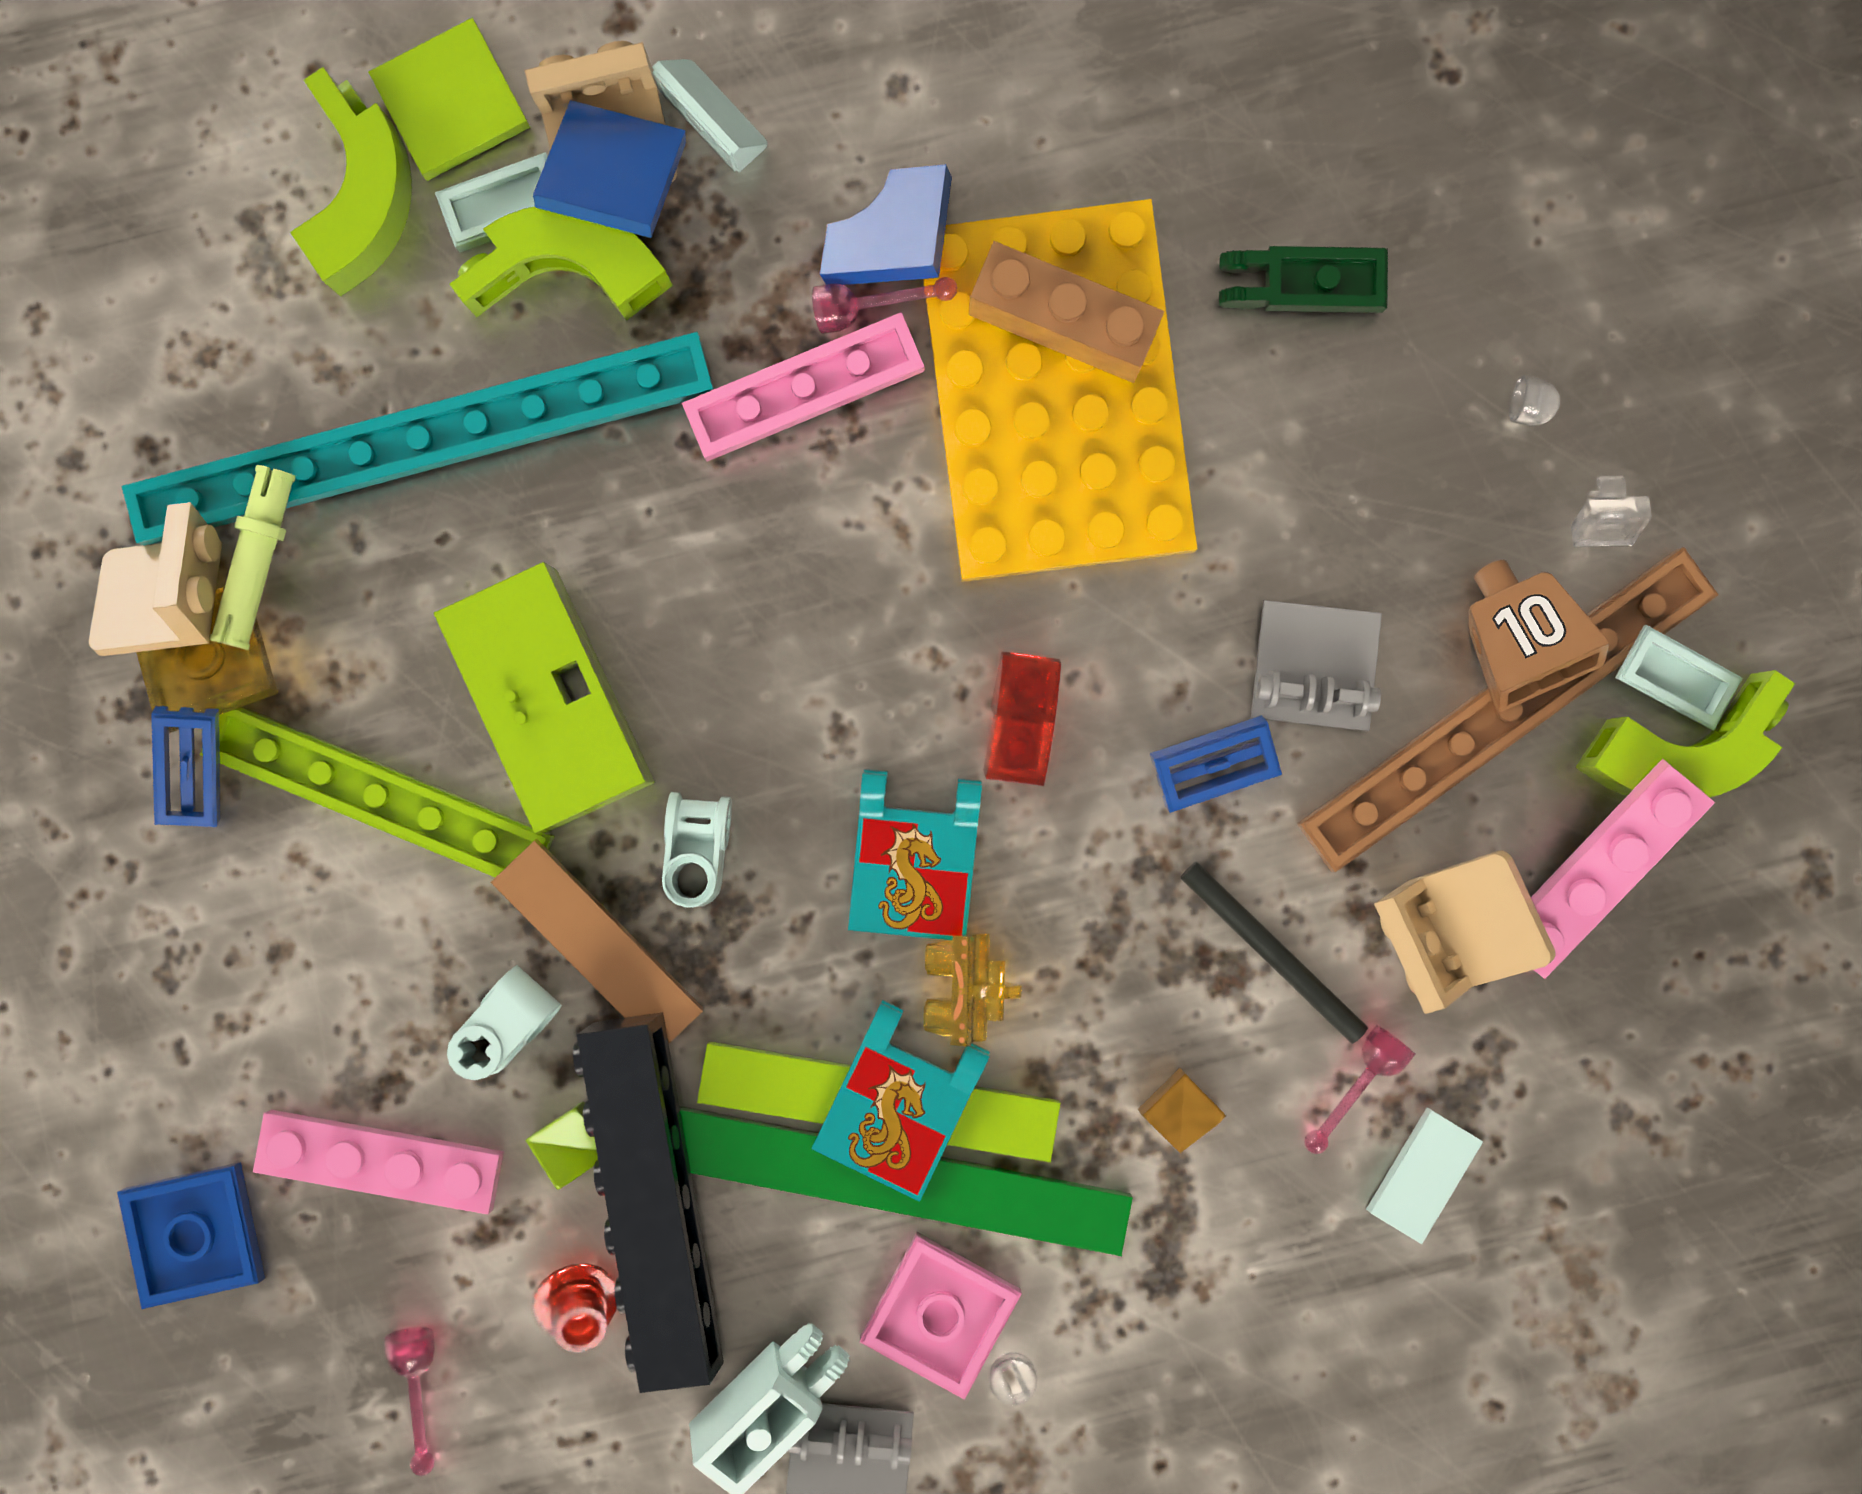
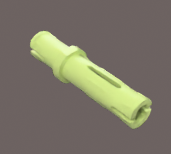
(252, 556)

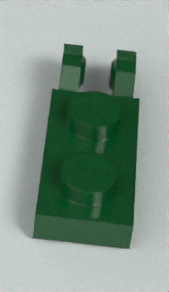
(1310, 279)

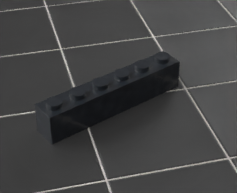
(649, 1202)

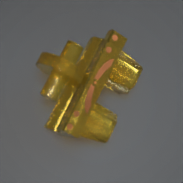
(976, 989)

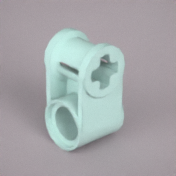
(696, 844)
(508, 1019)

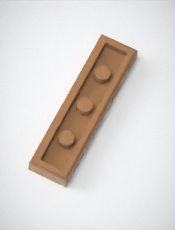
(594, 940)

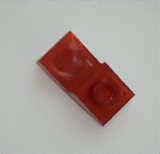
(1023, 718)

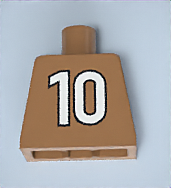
(1530, 635)

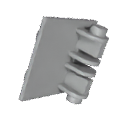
(1317, 665)
(852, 1452)

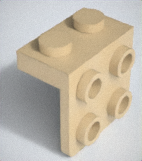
(612, 79)
(159, 591)
(1464, 928)

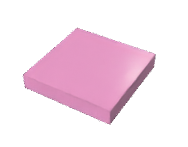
(940, 1315)

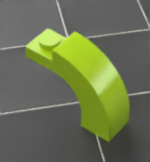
(373, 204)
(546, 241)
(1716, 764)

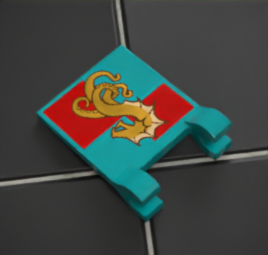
(913, 864)
(897, 1109)

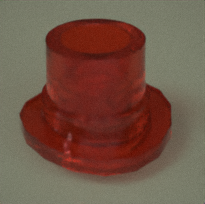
(576, 1305)

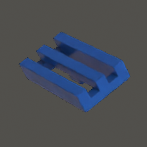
(186, 720)
(1210, 743)

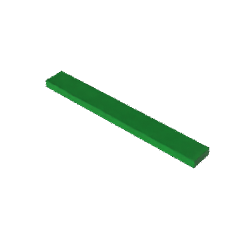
(956, 1193)

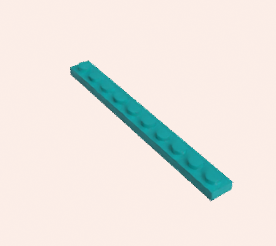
(433, 434)

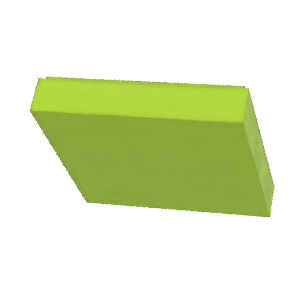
(449, 99)

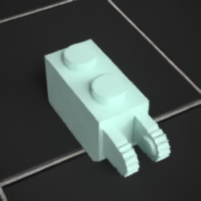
(764, 1410)

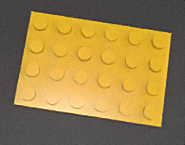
(1040, 448)

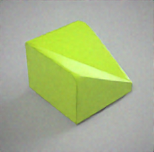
(564, 1147)

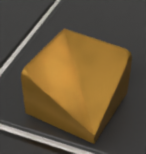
(1181, 1111)

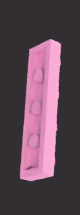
(803, 387)
(1617, 857)
(378, 1161)

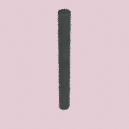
(1274, 952)

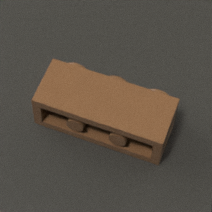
(1064, 312)

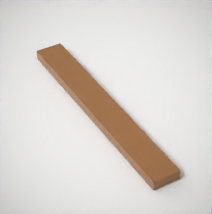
(1478, 733)

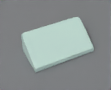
(709, 112)

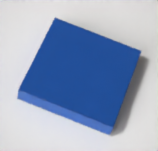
(610, 169)
(191, 1235)

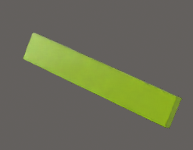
(372, 792)
(807, 1088)

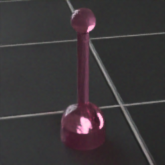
(838, 307)
(1382, 1056)
(410, 1355)

